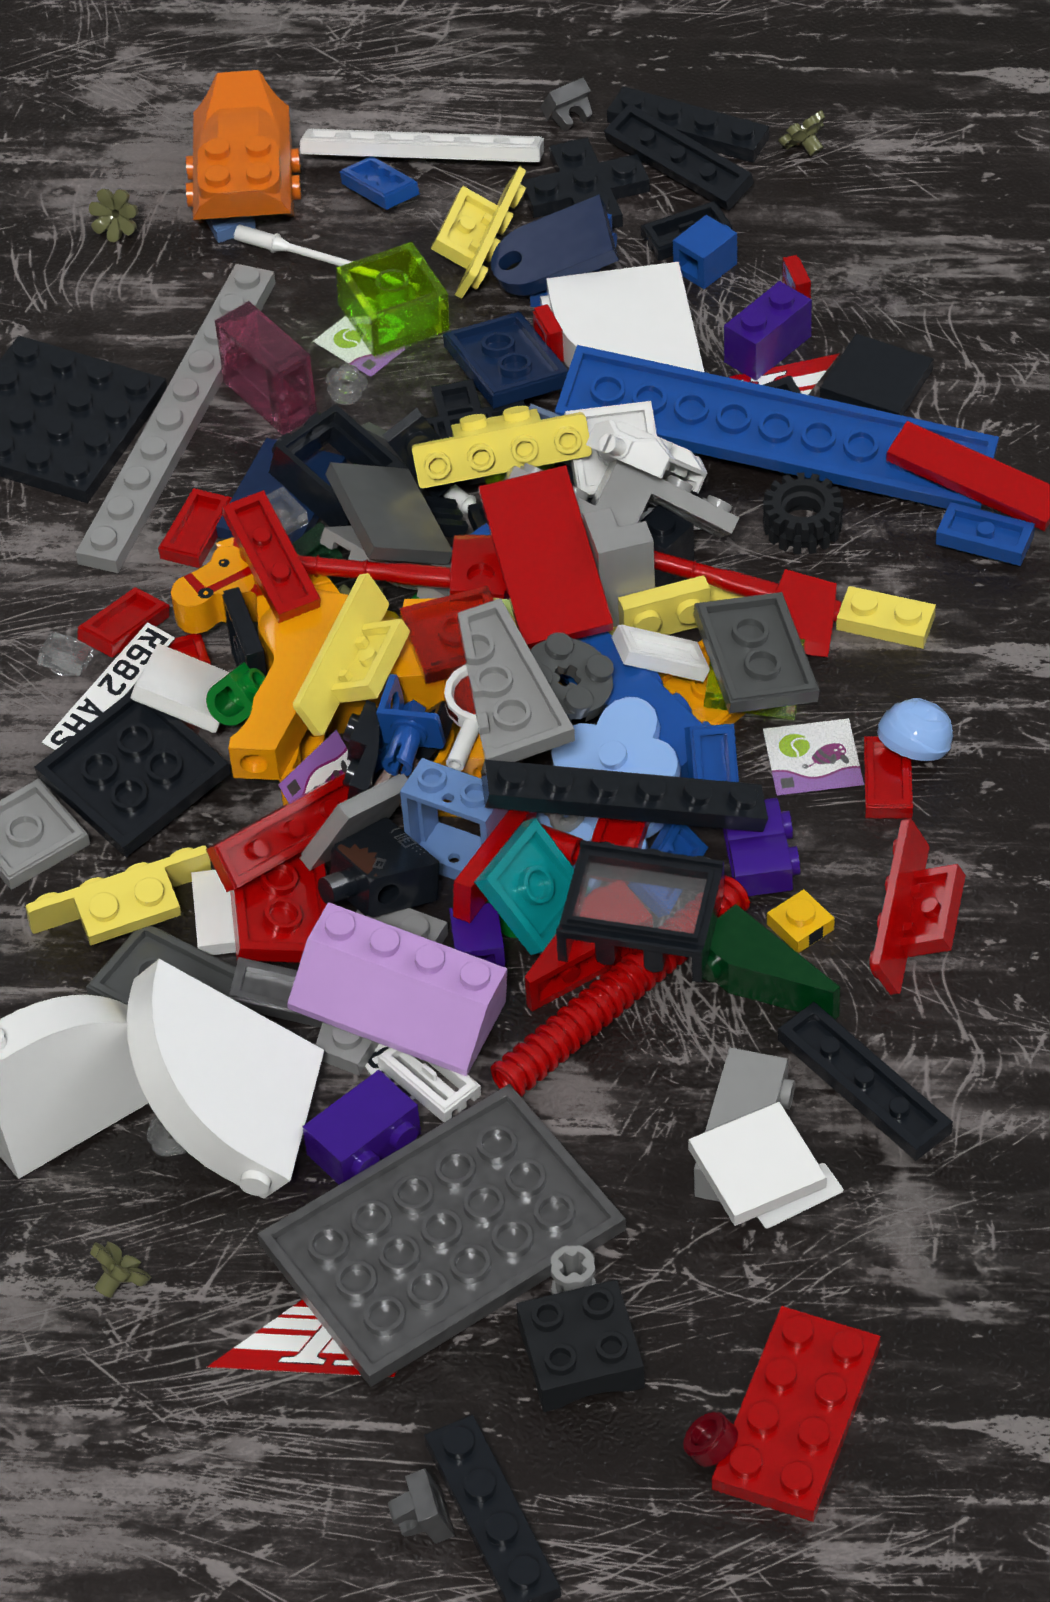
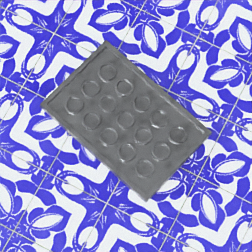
(439, 1233)

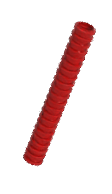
(591, 1011)

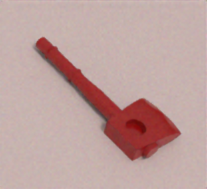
(472, 567)
(807, 597)

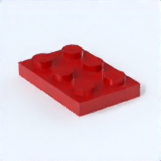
(277, 912)

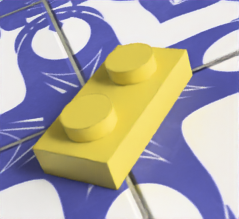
(885, 617)

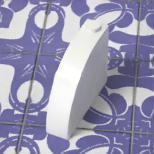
(627, 313)
(62, 1077)
(221, 1077)

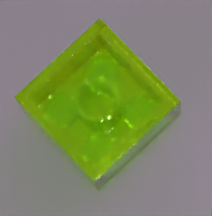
(392, 298)

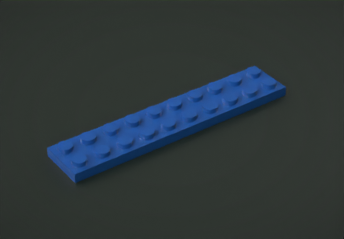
(764, 424)

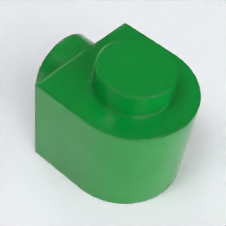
(233, 695)

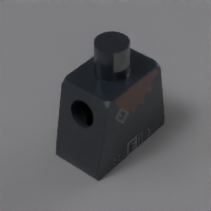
(380, 871)

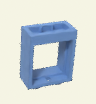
(425, 794)

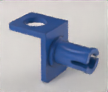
(405, 729)

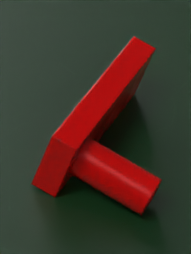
(271, 556)
(466, 894)

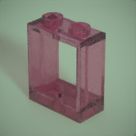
(266, 367)

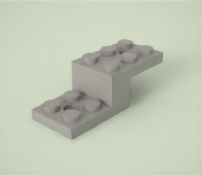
(630, 488)

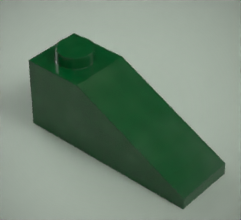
(763, 968)

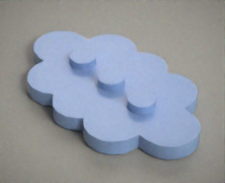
(621, 742)

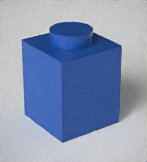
(705, 251)

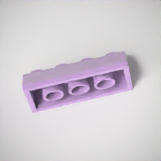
(398, 989)

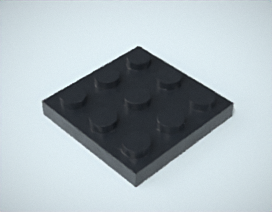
(132, 772)

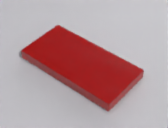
(545, 556)

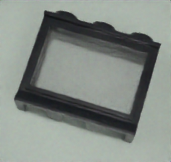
(642, 903)

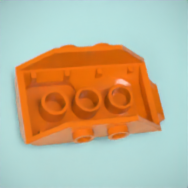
(242, 151)

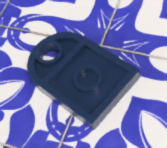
(555, 246)

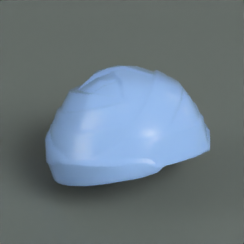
(916, 730)

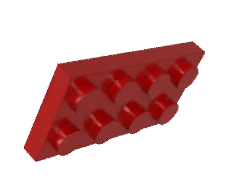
(797, 1413)

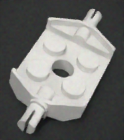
(647, 452)

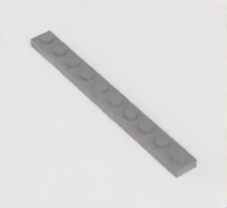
(168, 430)

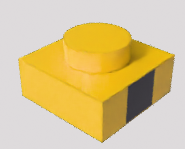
(800, 921)

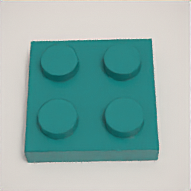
(528, 885)

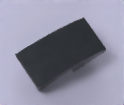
(363, 747)

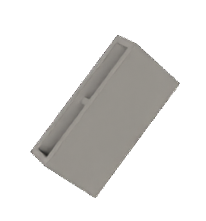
(621, 556)

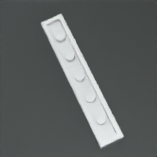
(422, 145)

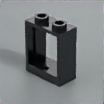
(347, 438)

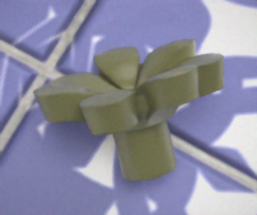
(805, 134)
(113, 214)
(117, 1269)

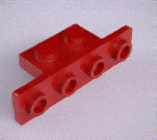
(917, 908)

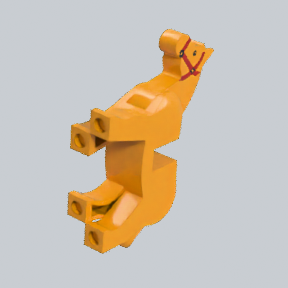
(274, 734)

